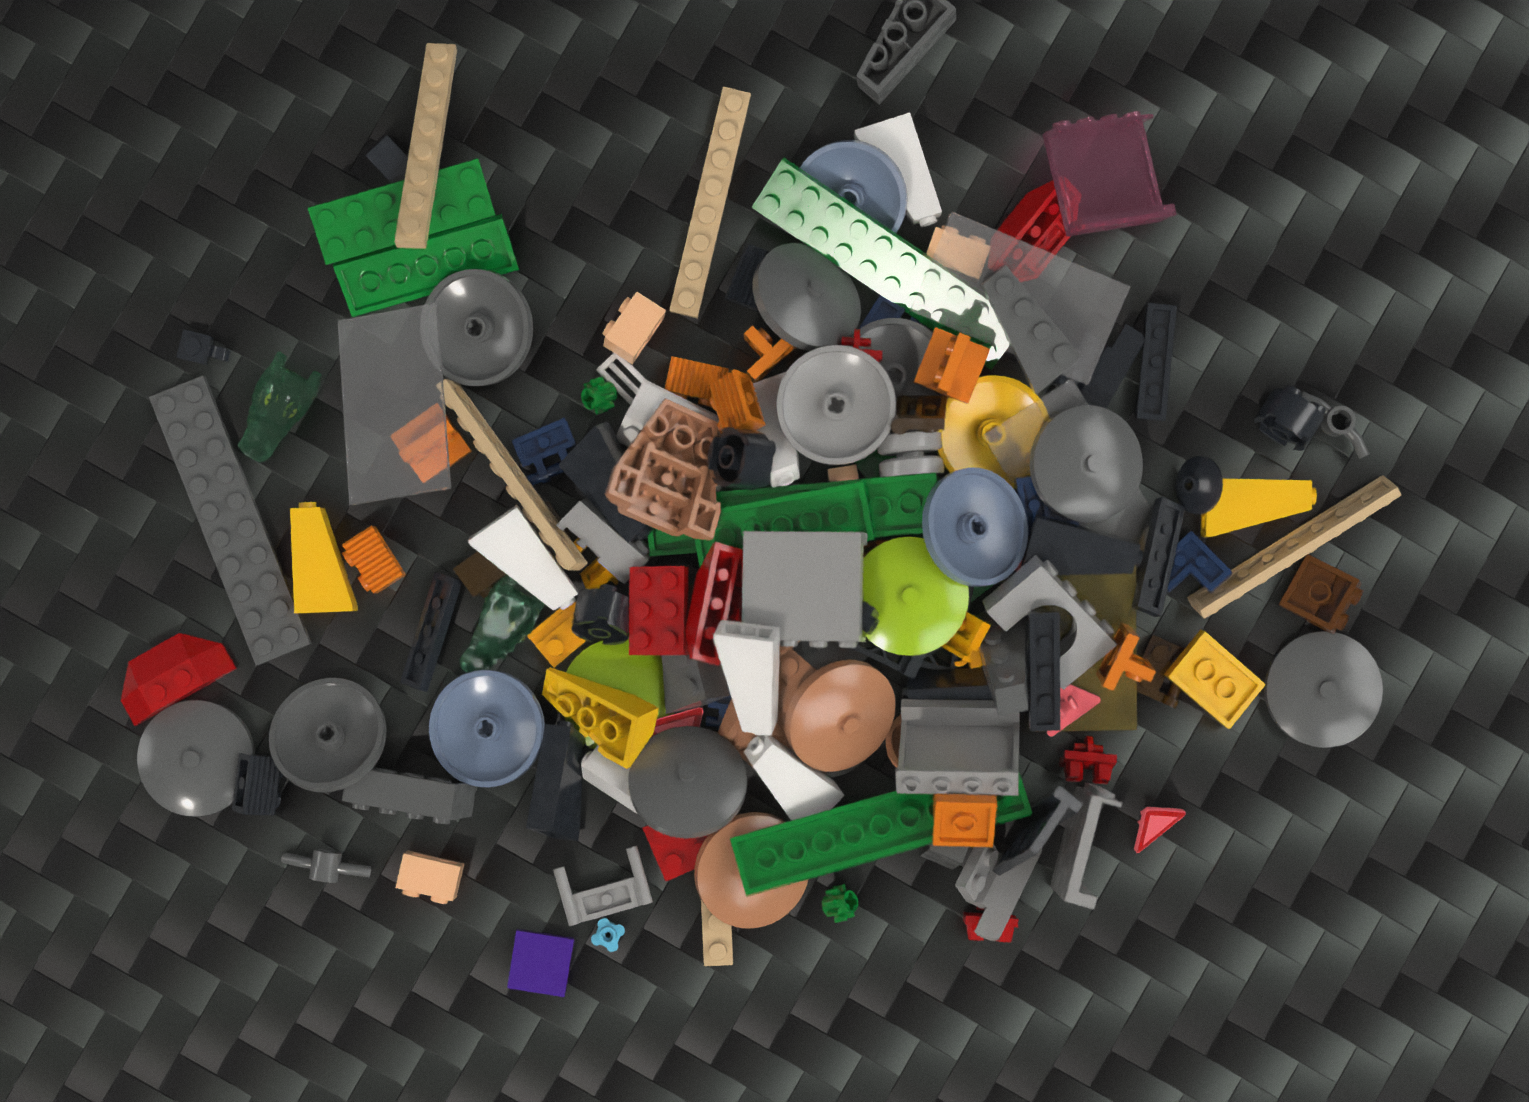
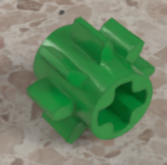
(599, 395)
(839, 903)

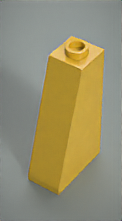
(1255, 502)
(317, 566)

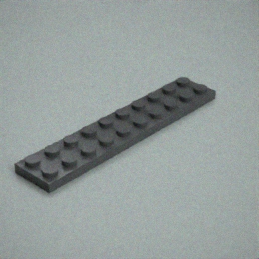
(230, 520)

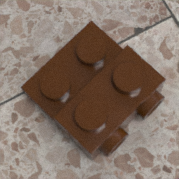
(1322, 594)

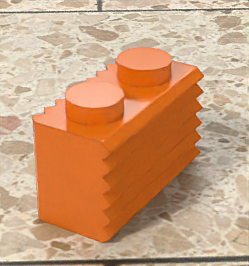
(692, 379)
(736, 402)
(373, 560)

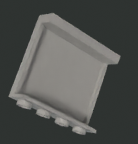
(805, 585)
(957, 748)
(1077, 844)

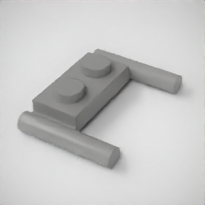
(605, 898)

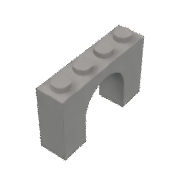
(1038, 586)

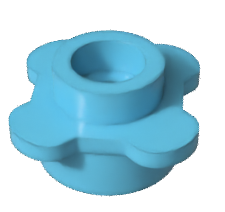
(615, 930)

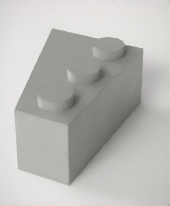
(605, 540)

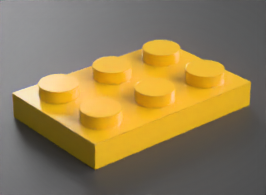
(1214, 679)

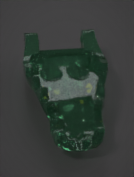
(277, 406)
(502, 624)

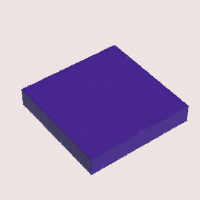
(540, 963)

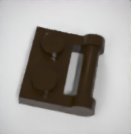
(928, 417)
(1160, 655)

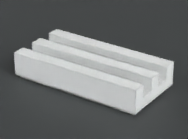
(609, 363)

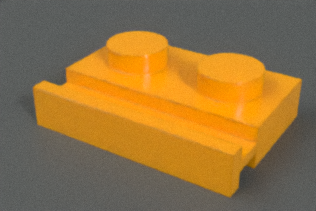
(555, 636)
(967, 637)

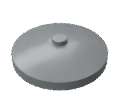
(836, 404)

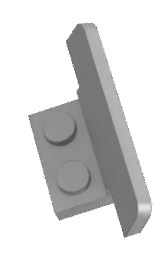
(993, 892)

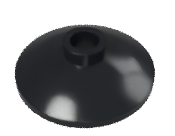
(1199, 485)

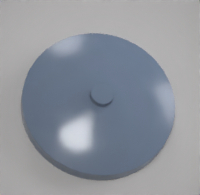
(863, 178)
(975, 527)
(486, 728)

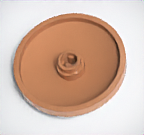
(840, 715)
(720, 881)

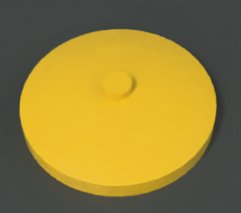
(991, 403)

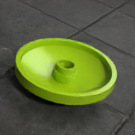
(913, 598)
(617, 669)

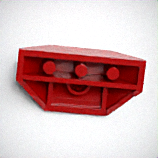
(1038, 220)
(714, 598)
(171, 674)

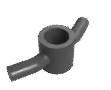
(1349, 423)
(325, 865)

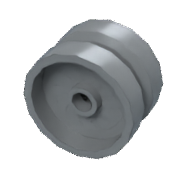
(909, 454)

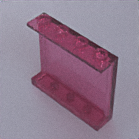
(1104, 174)

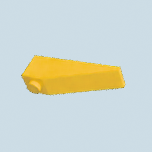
(610, 717)

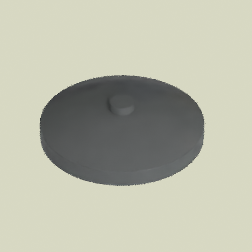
(805, 297)
(481, 326)
(903, 350)
(1086, 464)
(1323, 689)
(327, 735)
(193, 757)
(687, 782)

